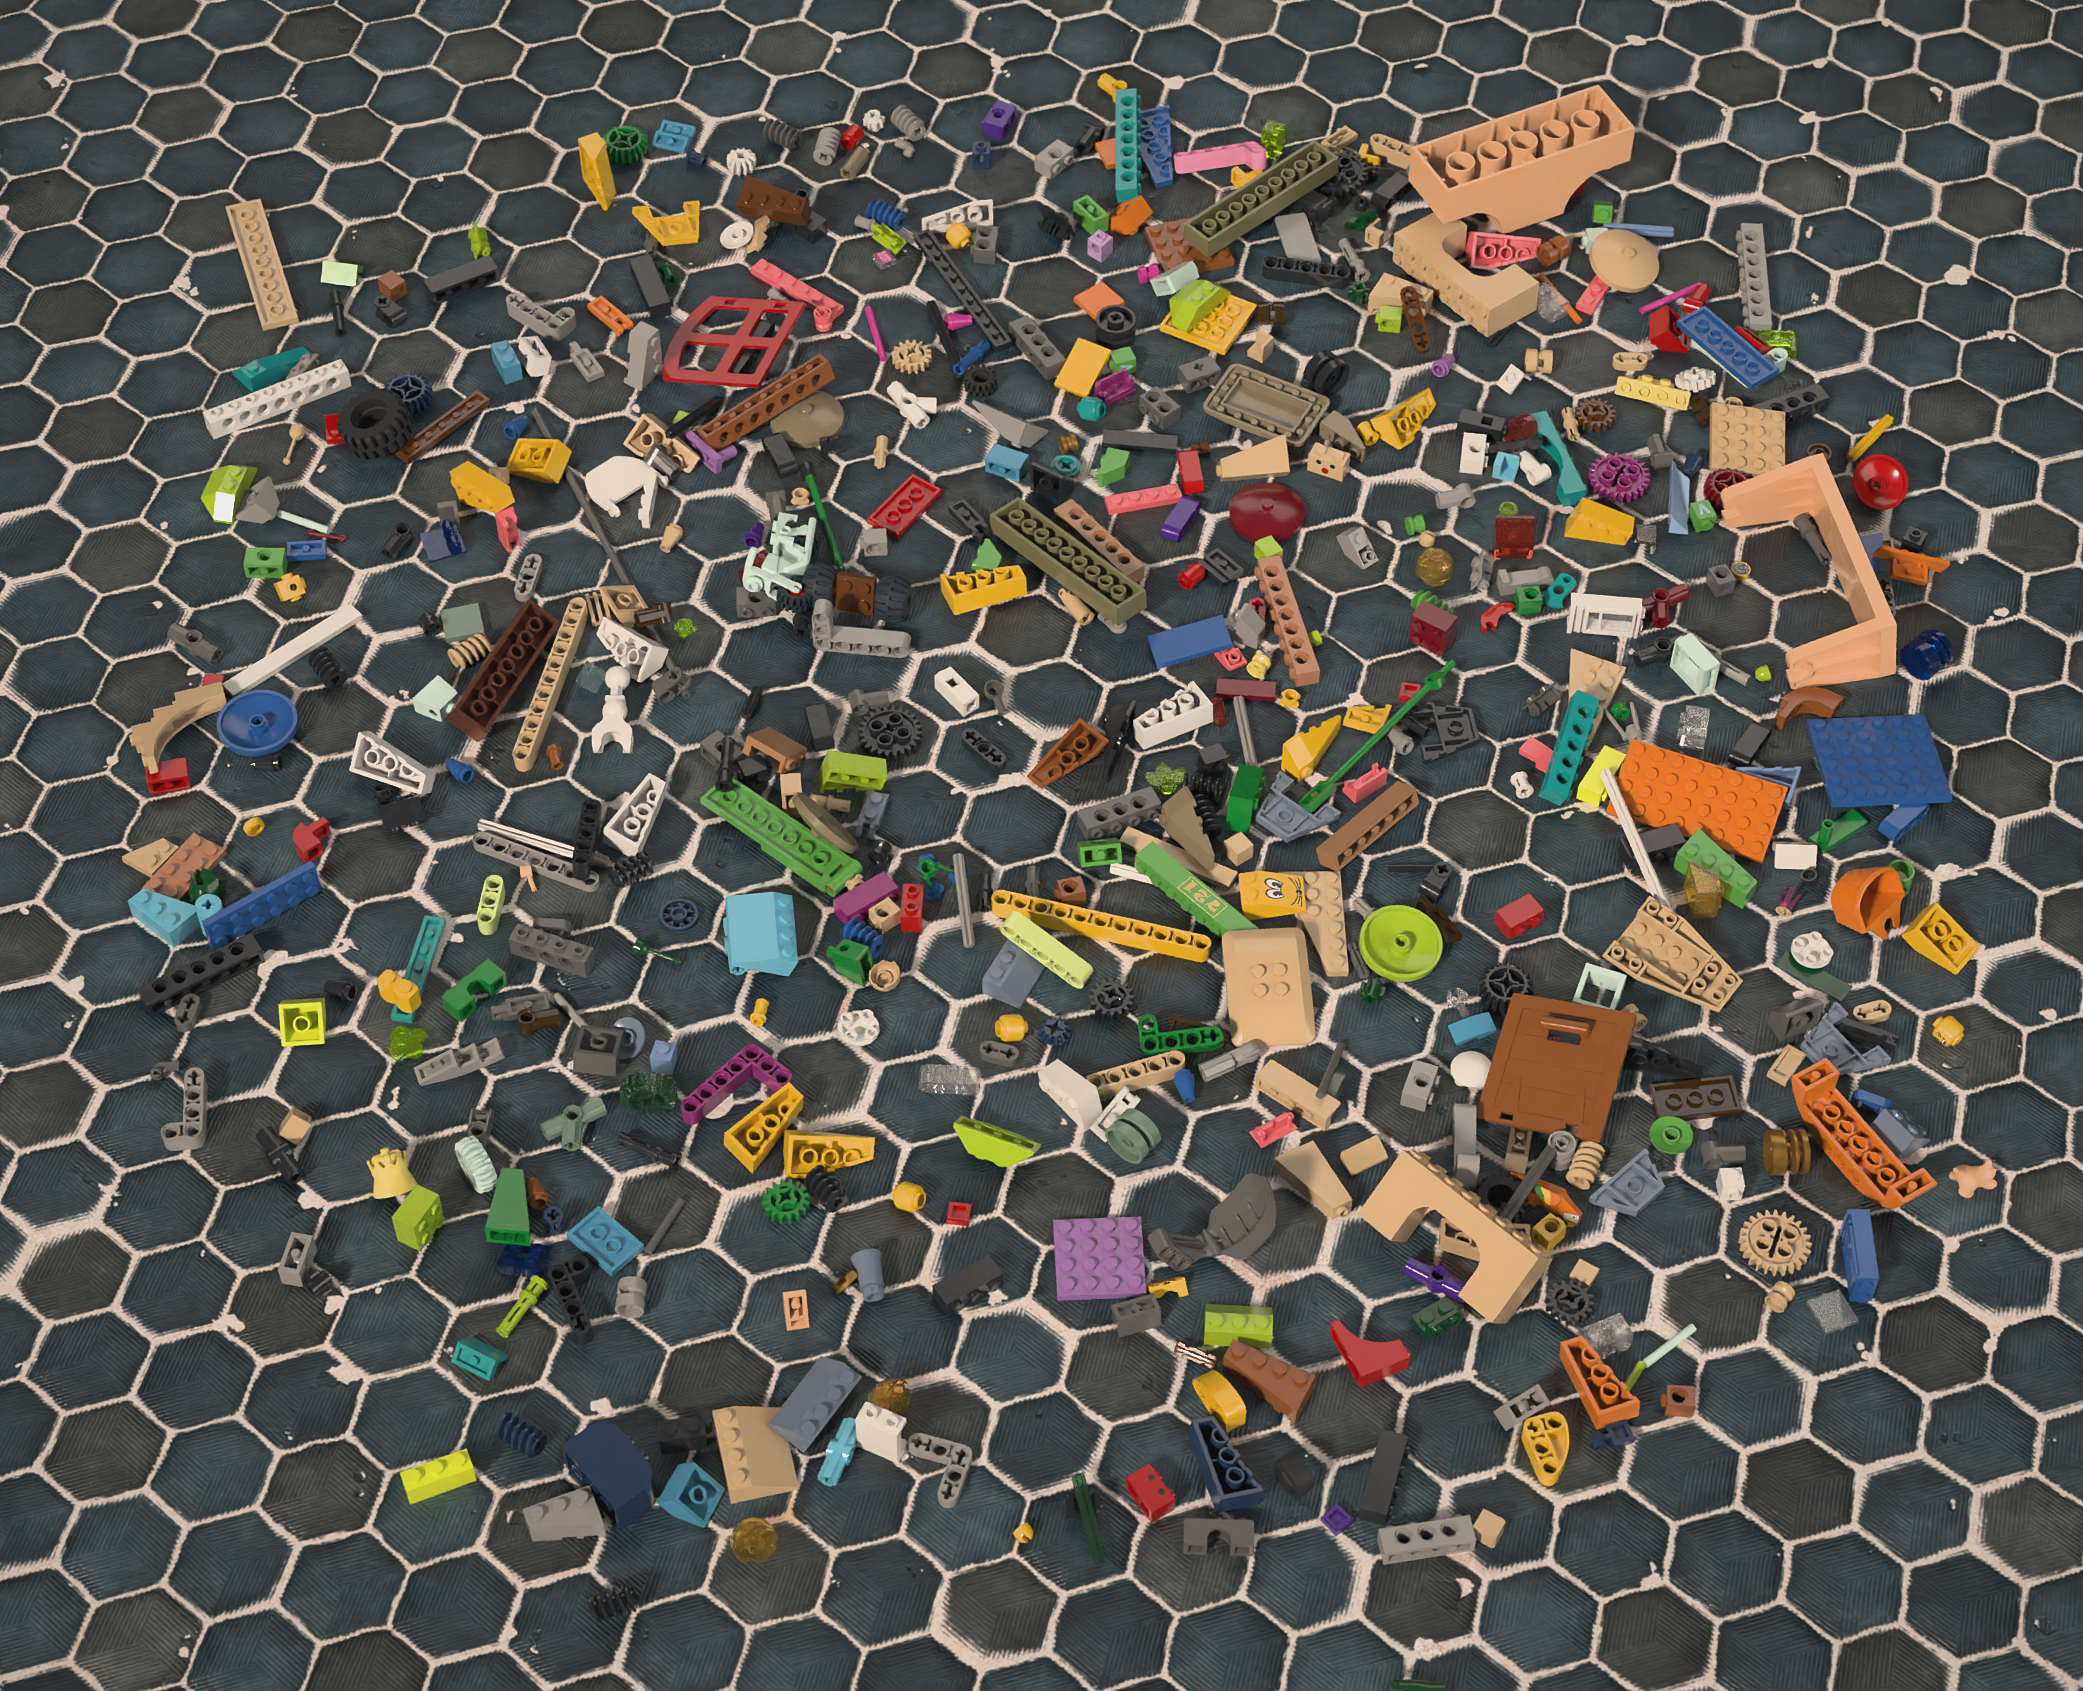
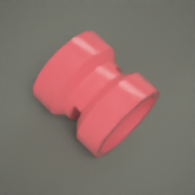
(823, 318)

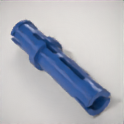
(975, 354)

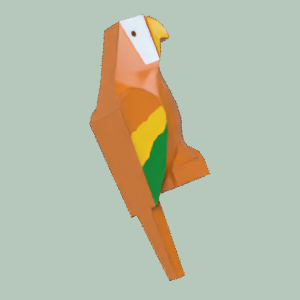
(1553, 1200)

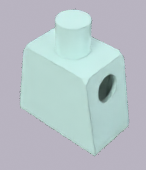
(436, 699)

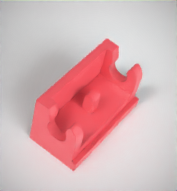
(507, 528)
(1365, 784)

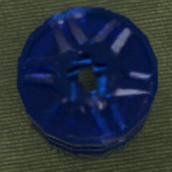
(1927, 654)

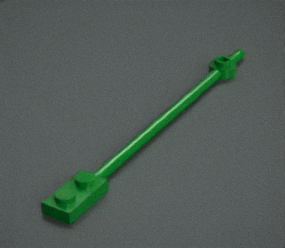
(1324, 789)

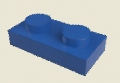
(306, 550)

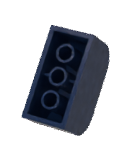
(613, 1470)

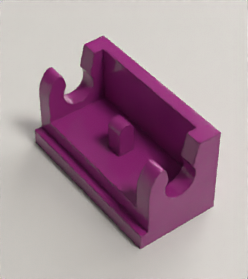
(1115, 387)

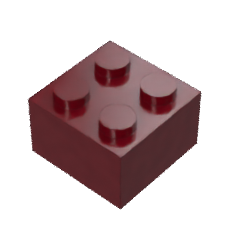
(1432, 628)

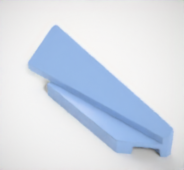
(1678, 501)

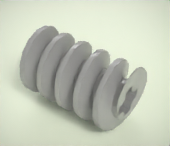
(908, 123)
(827, 145)

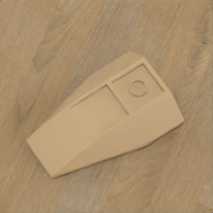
(1673, 957)

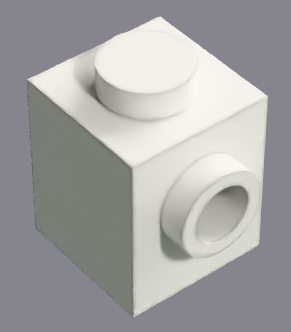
(1730, 1184)

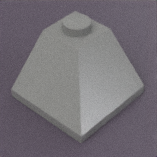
(259, 503)

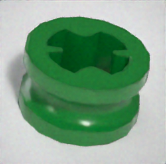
(1620, 711)

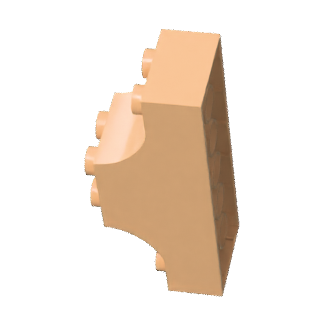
(1524, 162)

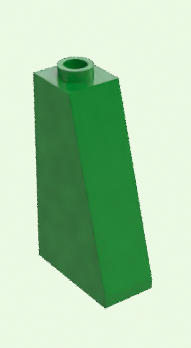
(509, 1212)

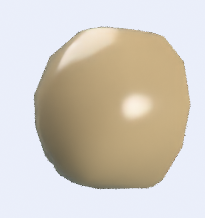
(884, 976)

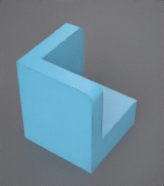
(1506, 466)

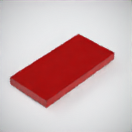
(905, 506)

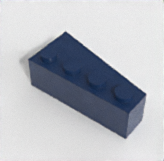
(1225, 1475)

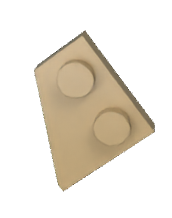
(150, 857)

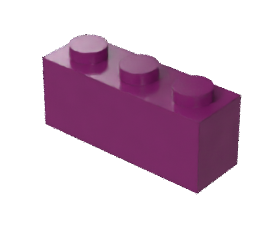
(865, 896)

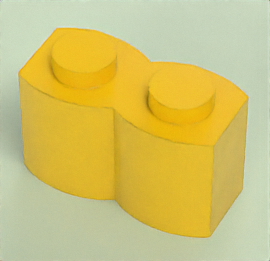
(399, 991)

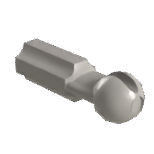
(1228, 1061)

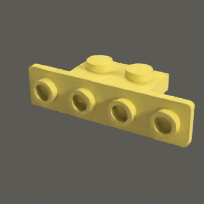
(1653, 391)

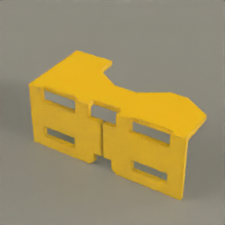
(1177, 1286)

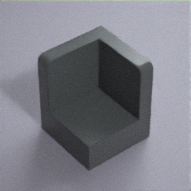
(449, 511)

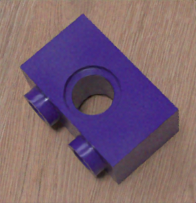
(999, 120)

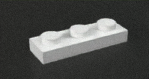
(648, 500)

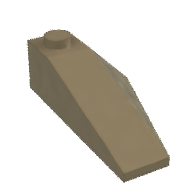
(1186, 828)

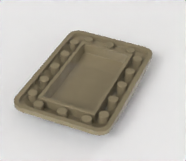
(1266, 405)

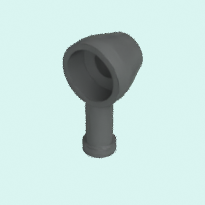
(996, 687)

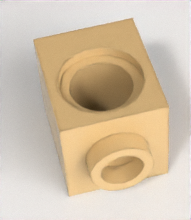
(884, 915)

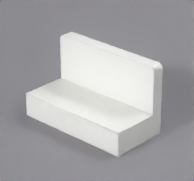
(1794, 855)

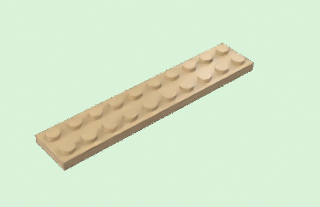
(262, 264)

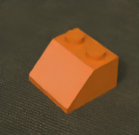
(1129, 216)

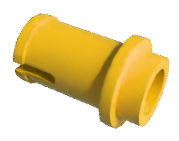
(758, 1016)

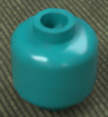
(1091, 408)

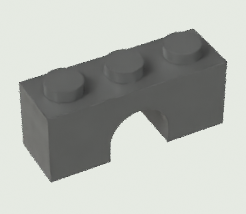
(1237, 1533)

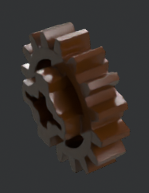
(1595, 415)

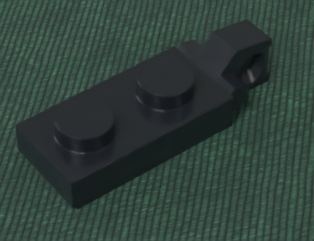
(1867, 1035)

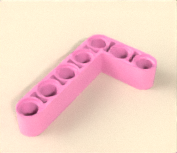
(1242, 153)

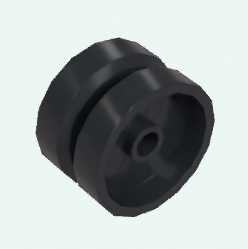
(1115, 327)
(1326, 373)

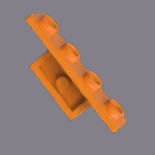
(1910, 566)

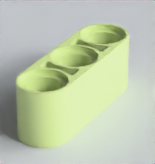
(491, 904)

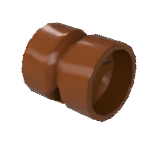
(1552, 251)

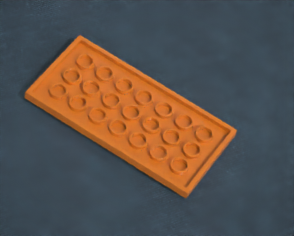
(1695, 794)

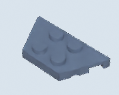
(1630, 1187)

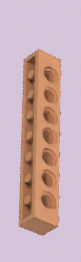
(1287, 620)

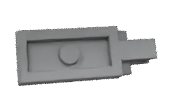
(585, 362)

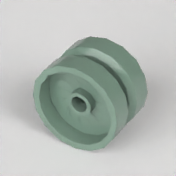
(1132, 1135)

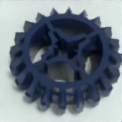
(413, 390)

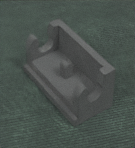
(1136, 1315)

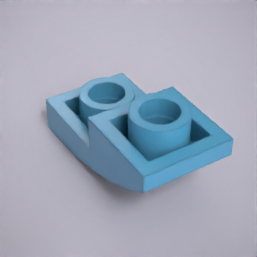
(1472, 1027)

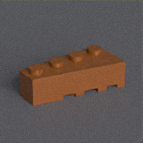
(1270, 1378)

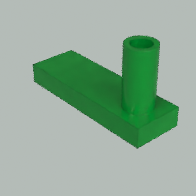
(1836, 832)

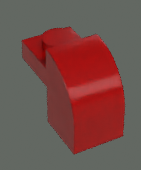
(308, 839)

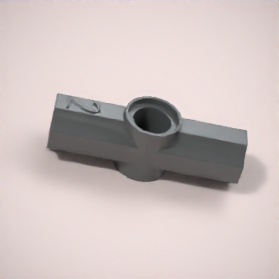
(195, 643)

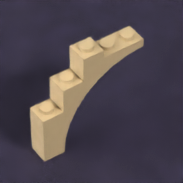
(189, 706)

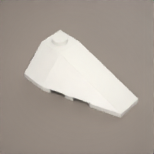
(632, 650)

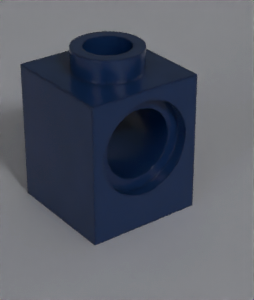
(981, 155)

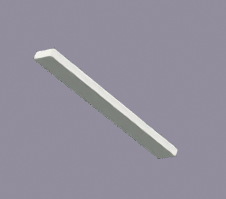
(292, 651)

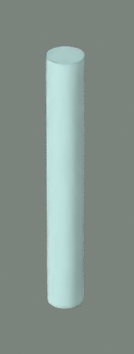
(304, 522)
(1669, 1345)

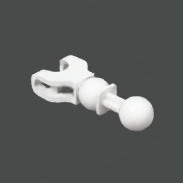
(614, 712)

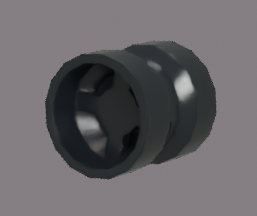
(830, 445)

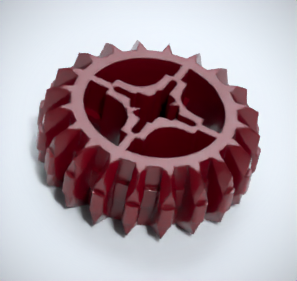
(1718, 481)

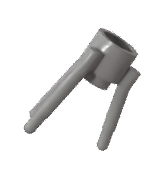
(1632, 731)

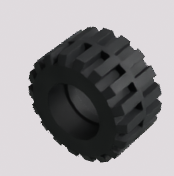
(1502, 1190)

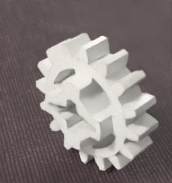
(1695, 379)

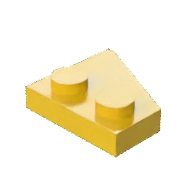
(1366, 718)

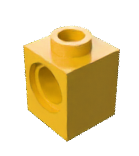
(1548, 1239)

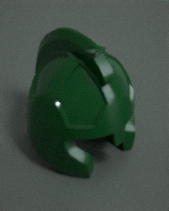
(206, 883)

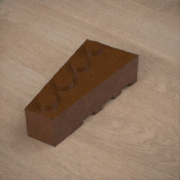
(763, 199)

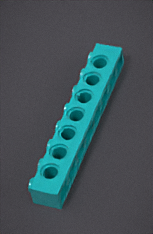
(1127, 145)

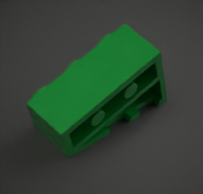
(1244, 798)

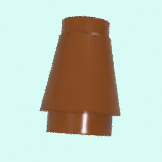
(536, 1194)

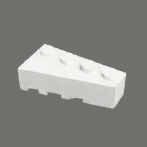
(389, 765)

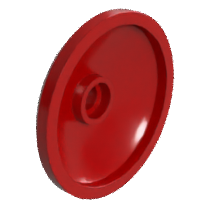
(1889, 476)

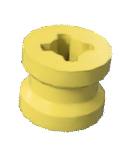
(1258, 665)

